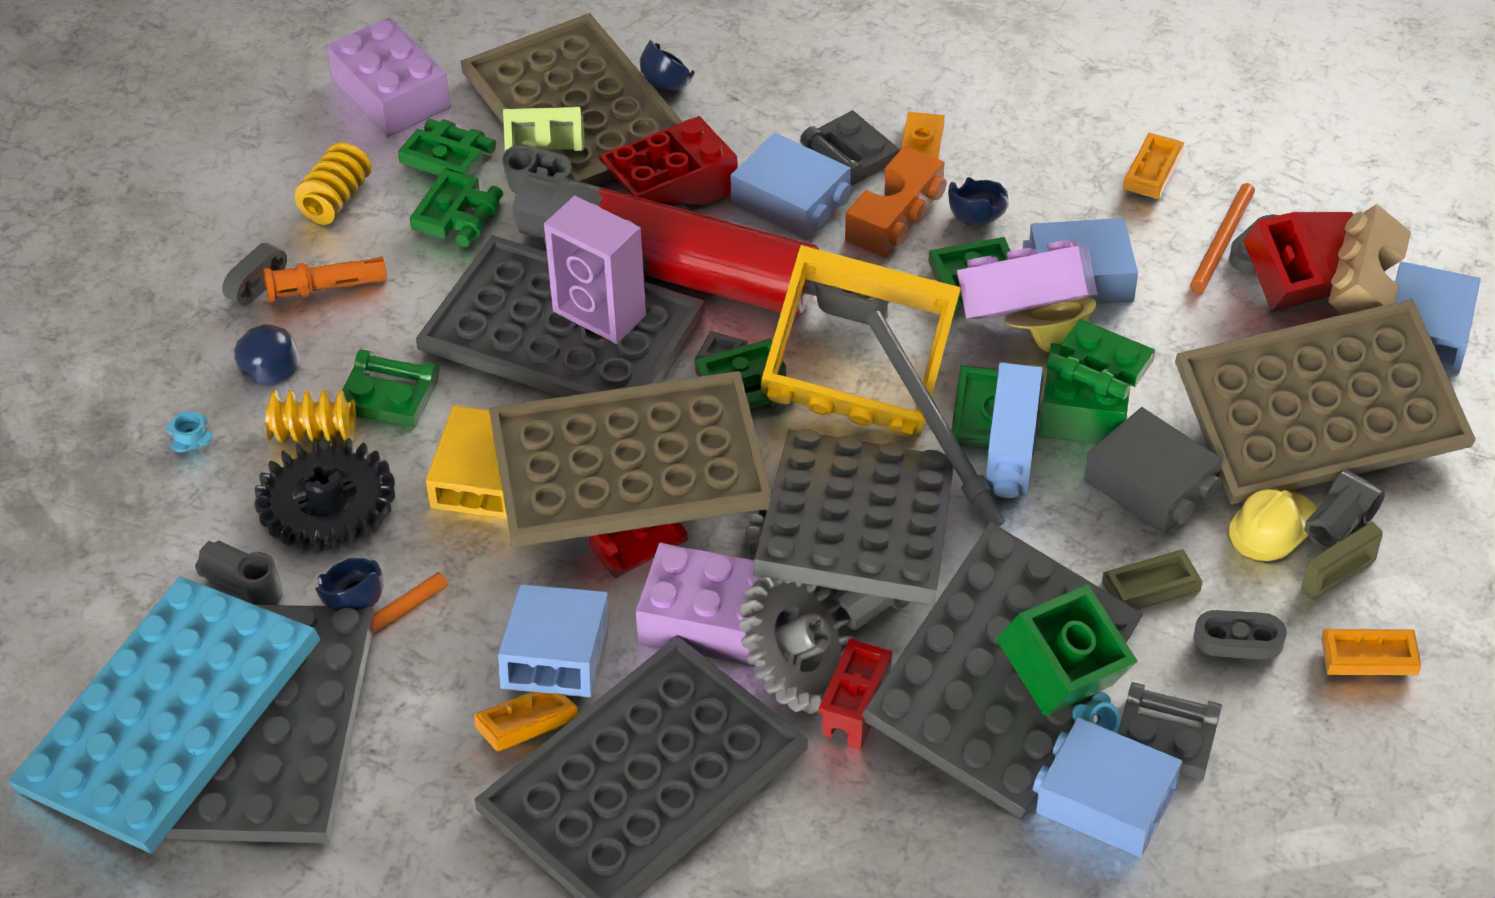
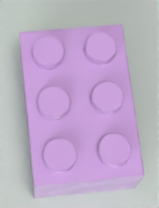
(388, 76)
(595, 269)
(1026, 280)
(698, 600)

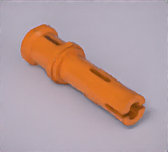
(305, 280)

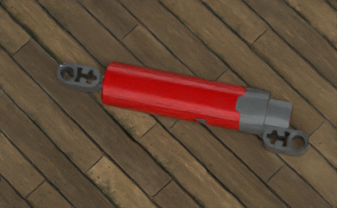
(680, 243)

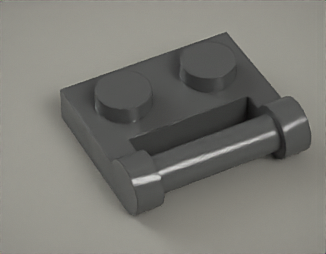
(857, 140)
(1177, 740)

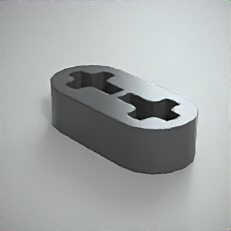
(247, 279)

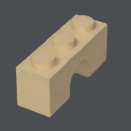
(1370, 247)

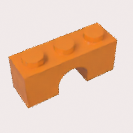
(910, 188)

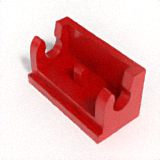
(631, 548)
(852, 688)

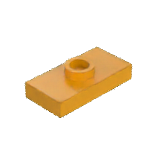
(924, 132)
(1153, 165)
(1371, 652)
(524, 718)

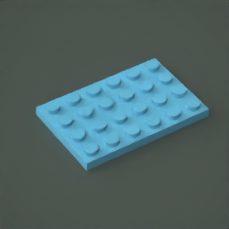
(164, 713)

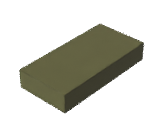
(1342, 560)
(1153, 580)

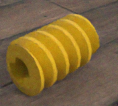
(332, 182)
(310, 417)

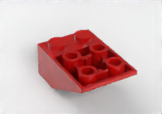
(675, 165)
(1296, 255)

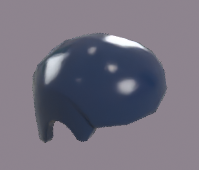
(664, 69)
(978, 201)
(267, 354)
(351, 584)

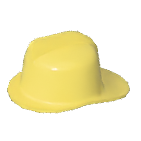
(1052, 322)
(1270, 524)

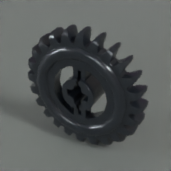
(328, 481)

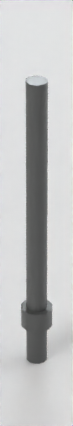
(974, 486)

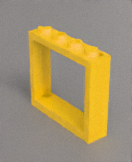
(873, 282)

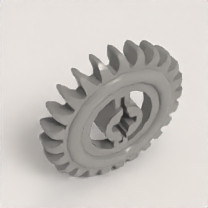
(781, 649)

